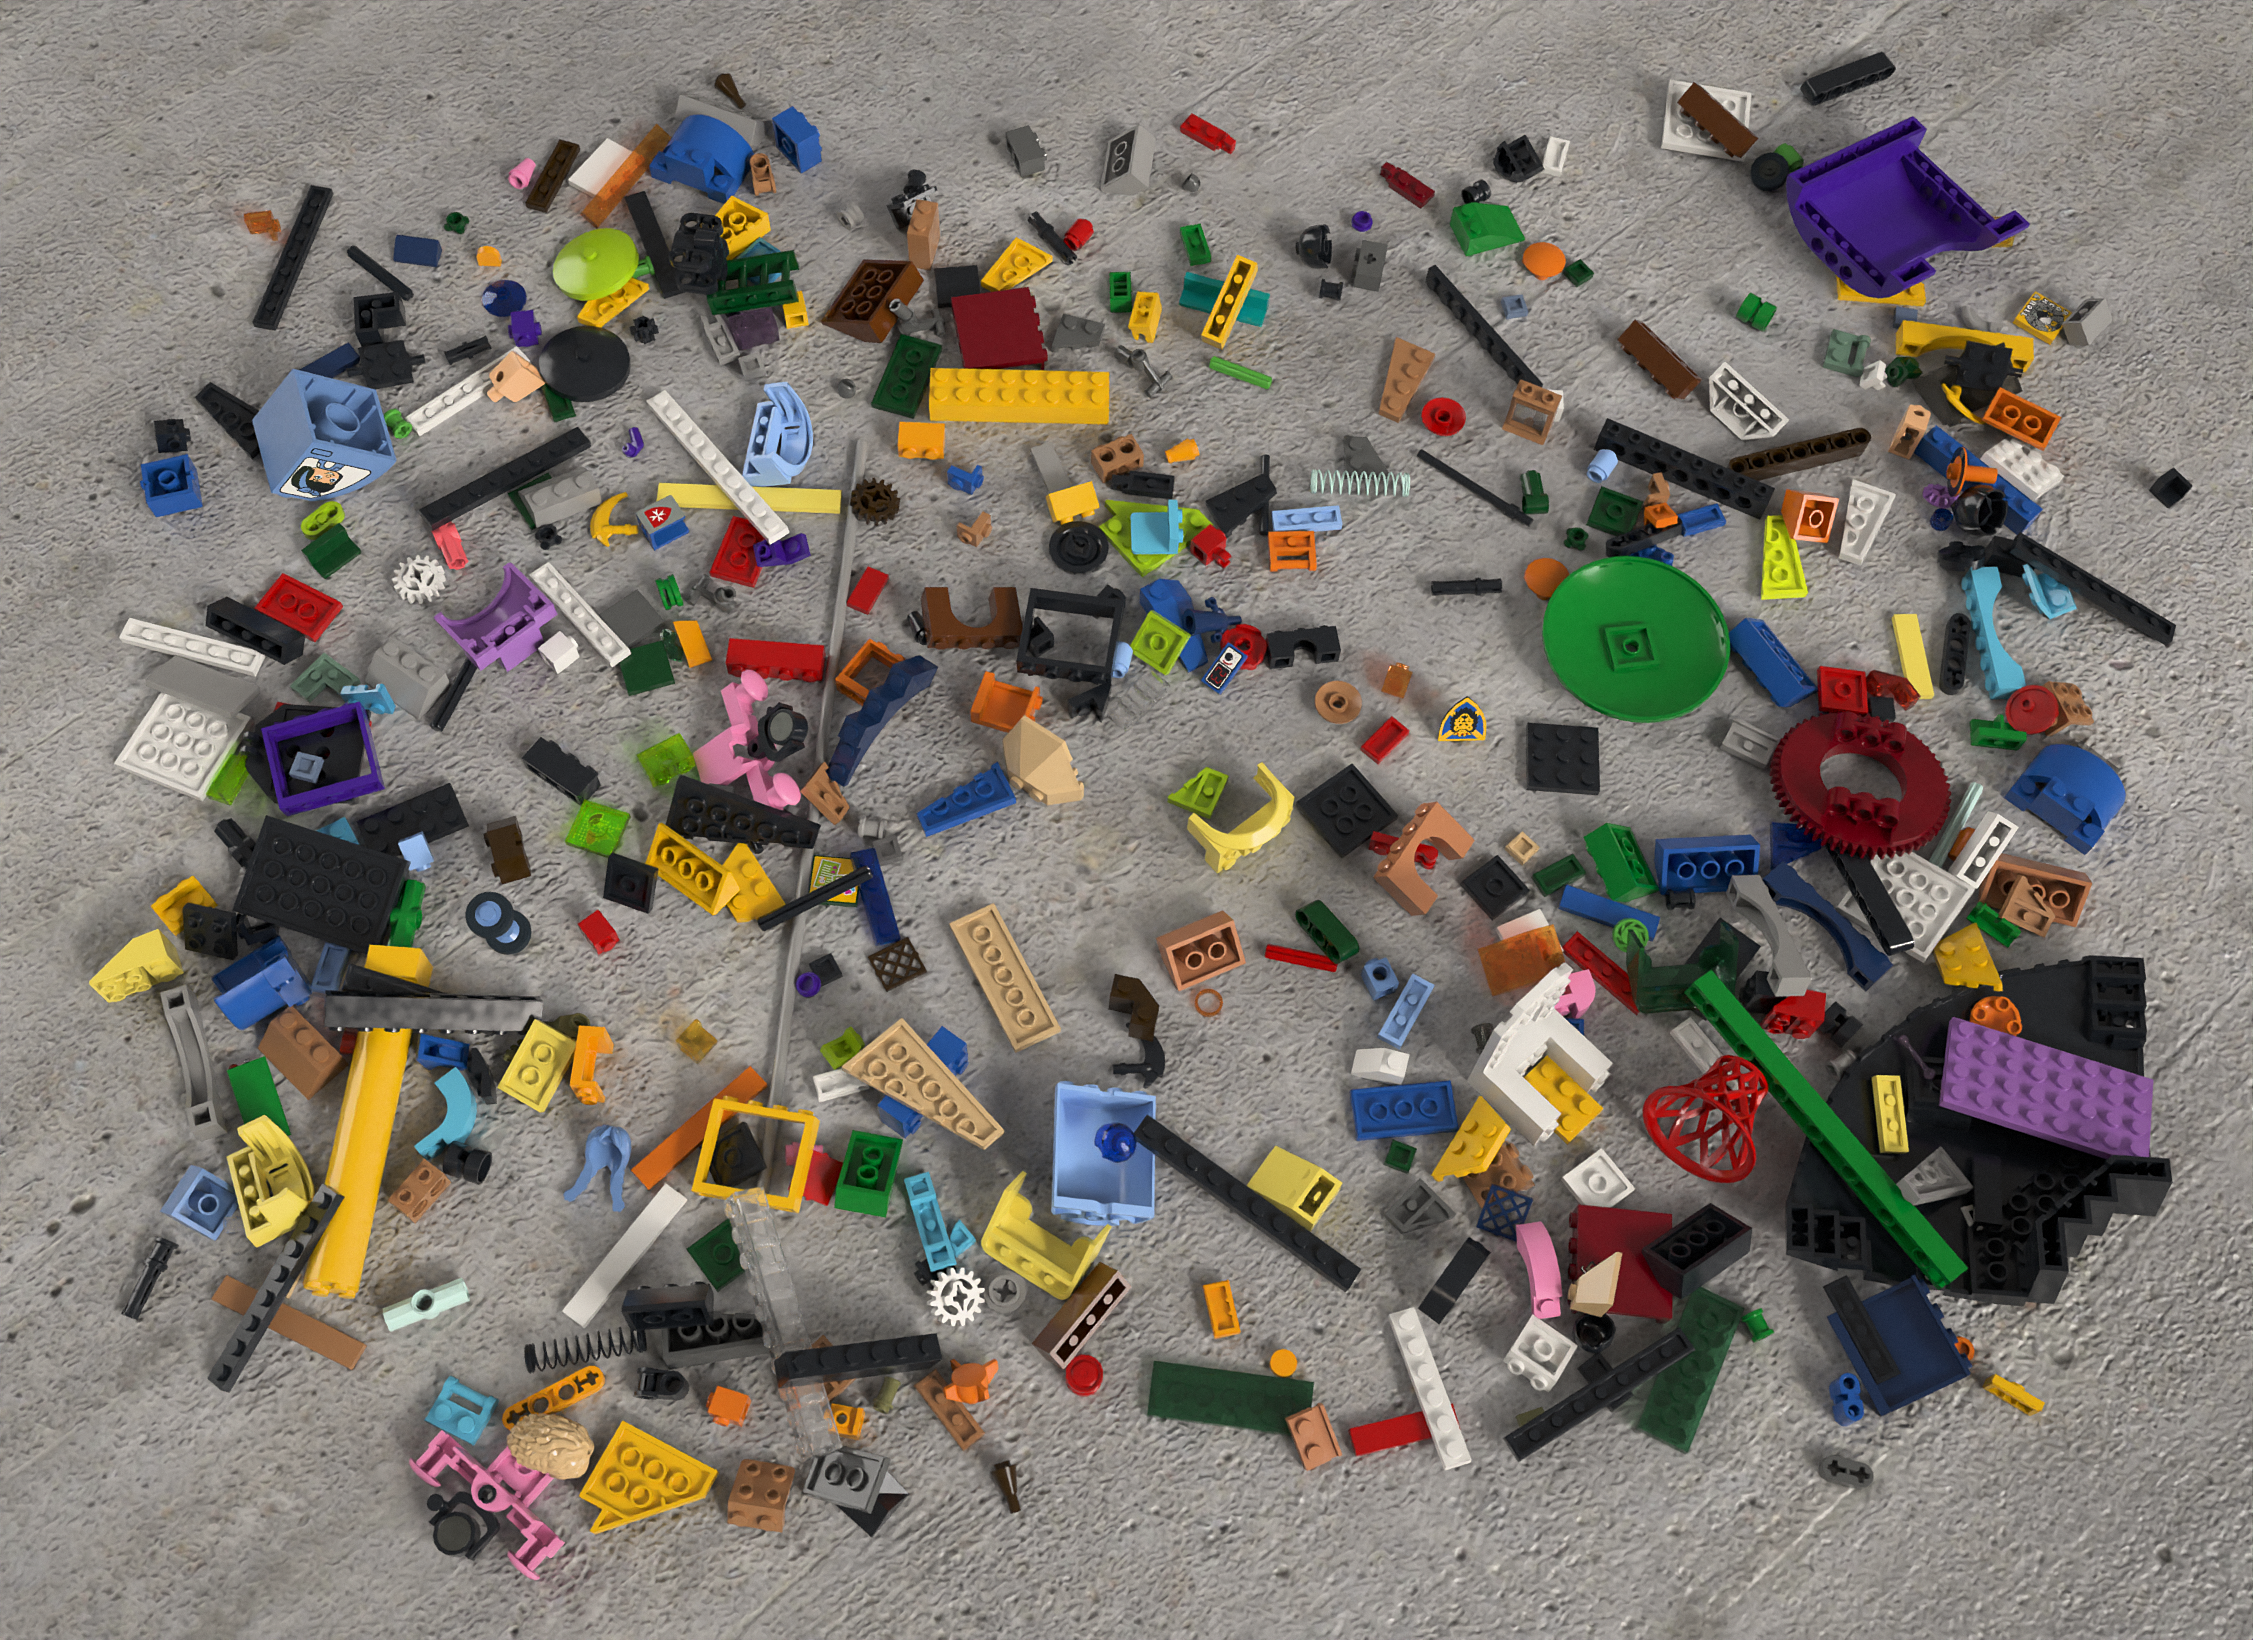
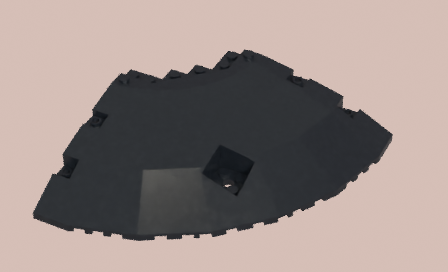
(2048, 1189)

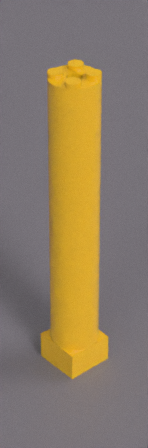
(364, 1136)

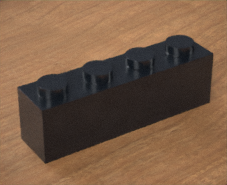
(255, 630)

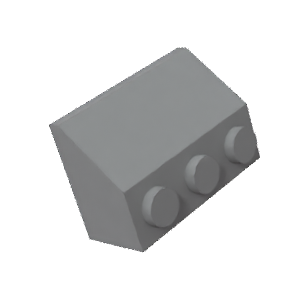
(1128, 162)
(561, 496)
(407, 677)

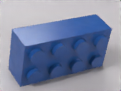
(953, 1054)

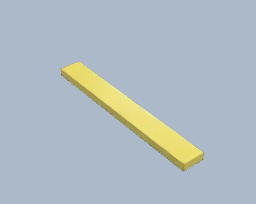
(777, 498)

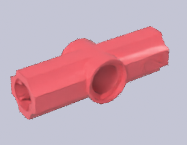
(450, 544)

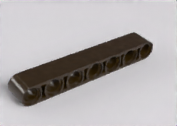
(1802, 455)

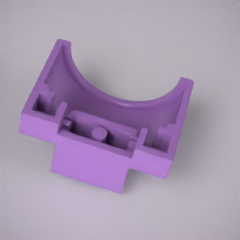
(506, 627)

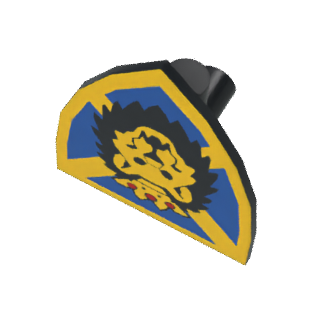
(1463, 722)

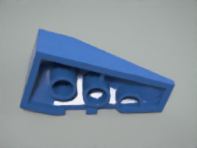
(1171, 601)

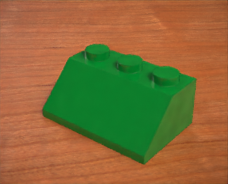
(1620, 863)

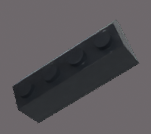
(1697, 1250)

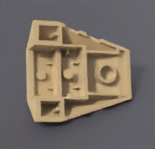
(1040, 764)

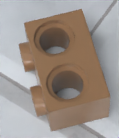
(1118, 462)
(419, 1191)

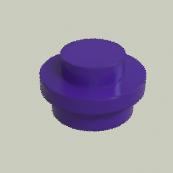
(1362, 221)
(808, 984)

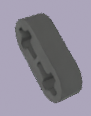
(1845, 1478)

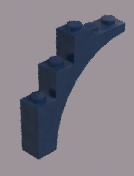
(881, 704)

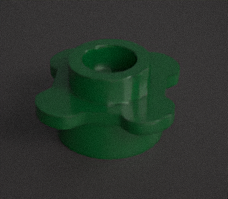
(456, 222)
(1576, 533)

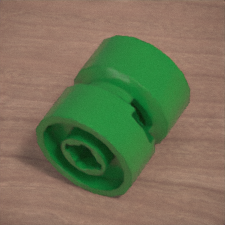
(1756, 312)

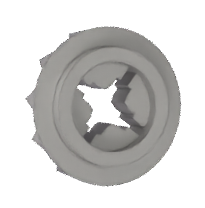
(997, 1282)

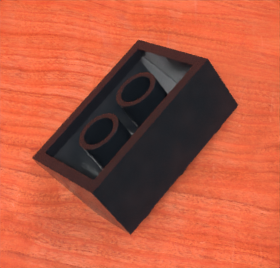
(669, 1306)

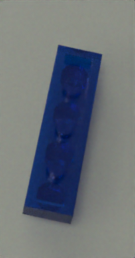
(876, 899)

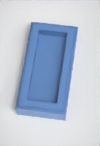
(330, 968)

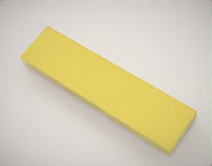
(1912, 653)

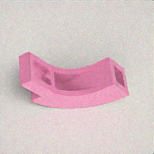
(1542, 1268)

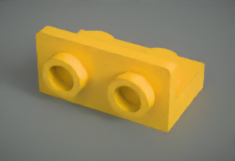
(170, 905)

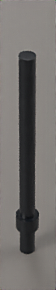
(1510, 510)

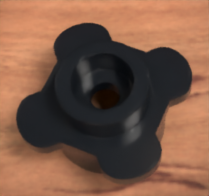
(545, 532)

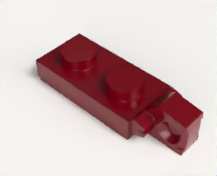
(1407, 185)

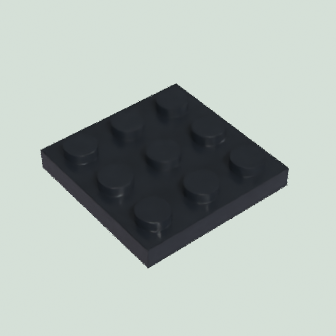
(1562, 758)
(1346, 810)

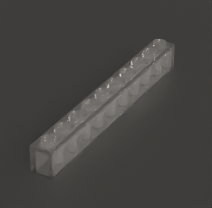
(780, 1318)

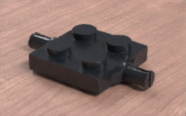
(385, 365)
(1983, 366)

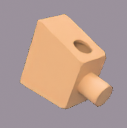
(514, 378)
(1913, 422)

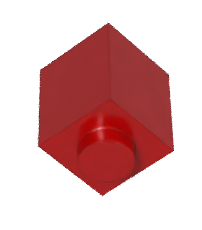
(598, 932)

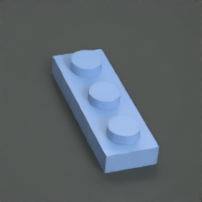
(1307, 519)
(1406, 1011)

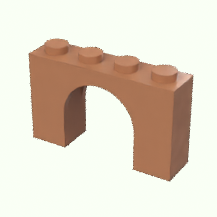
(1398, 870)

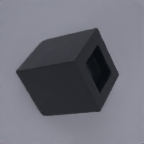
(2170, 488)
(1040, 638)

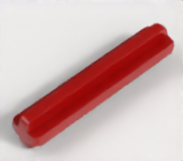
(1300, 957)

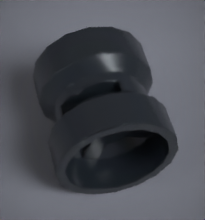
(1478, 192)

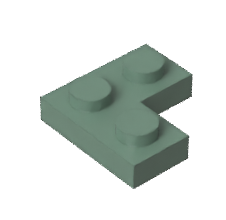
(322, 674)

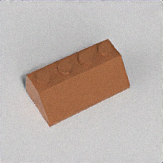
(2059, 887)

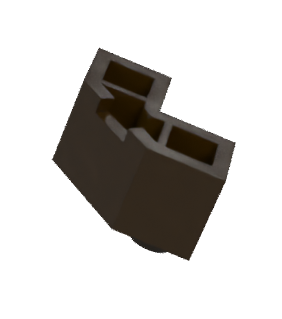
(507, 850)
(1133, 998)

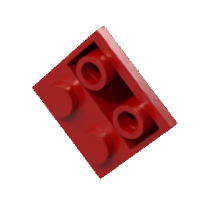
(1797, 1015)

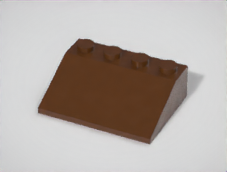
(865, 300)

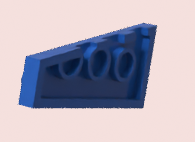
(979, 797)

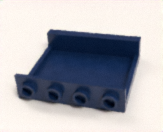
(1916, 1342)

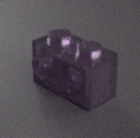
(754, 328)

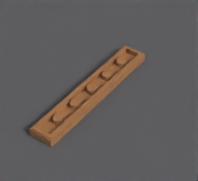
(294, 1325)

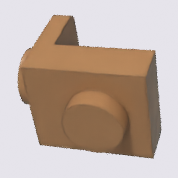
(1658, 491)
(979, 530)

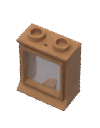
(1532, 412)

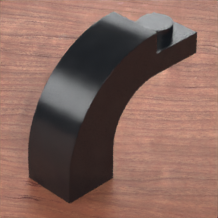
(1454, 1280)

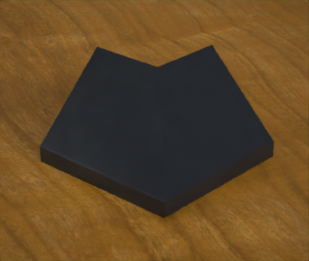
(887, 1502)

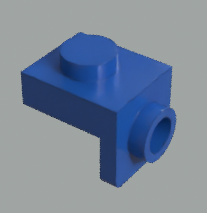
(964, 481)

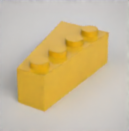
(742, 225)

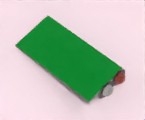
(257, 1092)

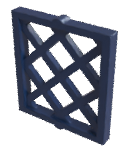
(1511, 1193)

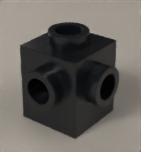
(171, 435)

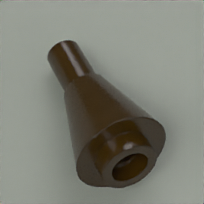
(726, 85)
(1006, 1479)

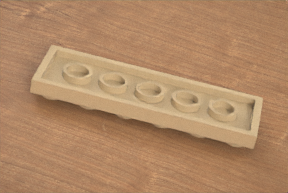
(1004, 978)

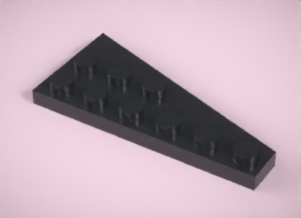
(728, 817)

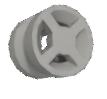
(850, 216)

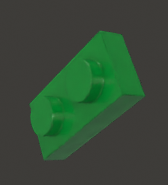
(1195, 244)

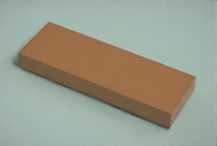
(950, 1413)

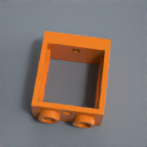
(845, 682)

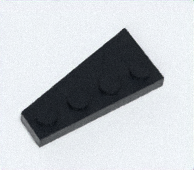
(232, 415)

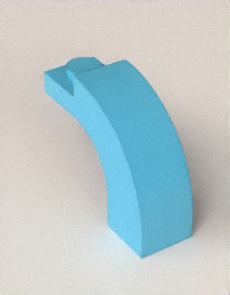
(459, 1116)

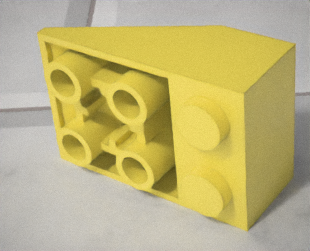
(137, 967)
(1295, 1186)

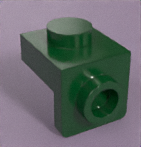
(1901, 369)

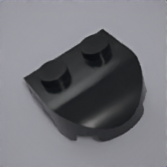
(1517, 160)

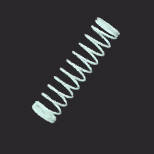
(1405, 482)

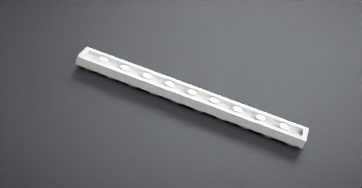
(718, 467)

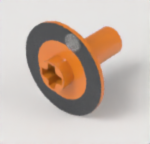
(1959, 471)

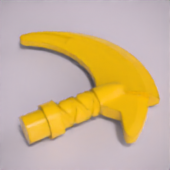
(1953, 397)
(600, 524)

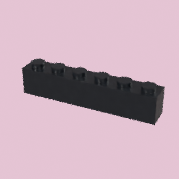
(857, 1360)

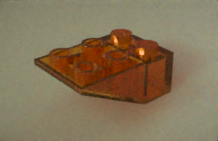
(1521, 960)

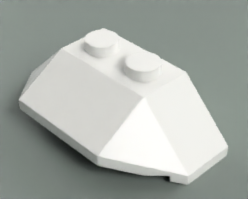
(1742, 406)

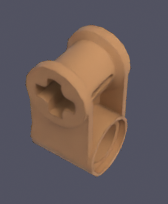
(762, 175)

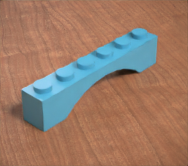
(2000, 670)

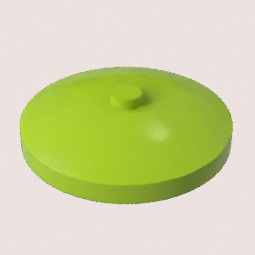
(595, 264)

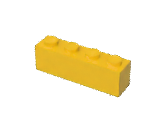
(1229, 302)

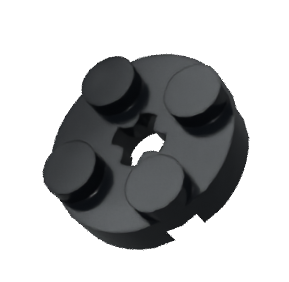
(1959, 556)

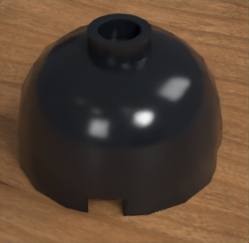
(1314, 247)

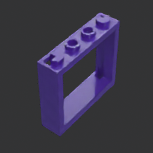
(332, 793)

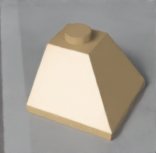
(1596, 1289)

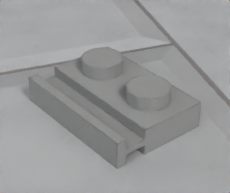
(1749, 743)

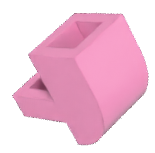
(1577, 995)

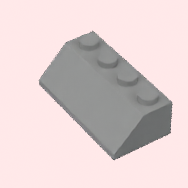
(747, 124)

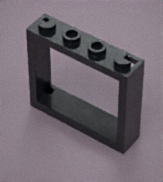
(1073, 604)

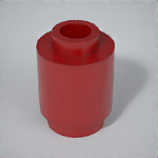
(1078, 234)

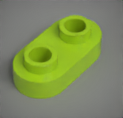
(322, 520)

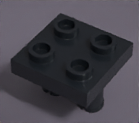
(210, 931)

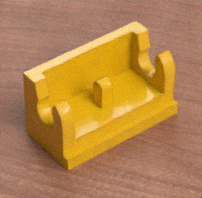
(1145, 315)

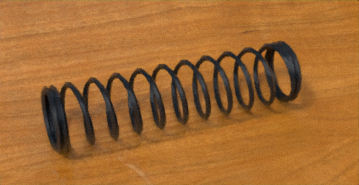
(531, 1359)

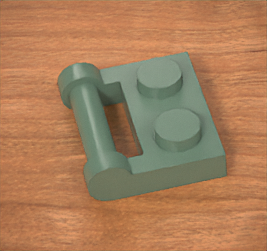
(1839, 351)

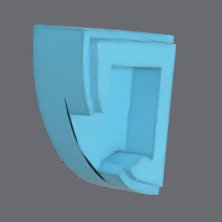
(961, 1238)

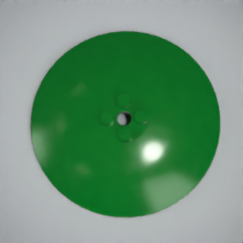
(1643, 604)

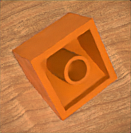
(1809, 515)

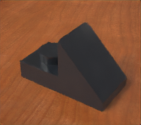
(1095, 699)

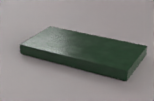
(906, 376)

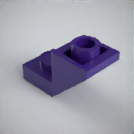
(782, 552)

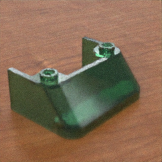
(1663, 987)

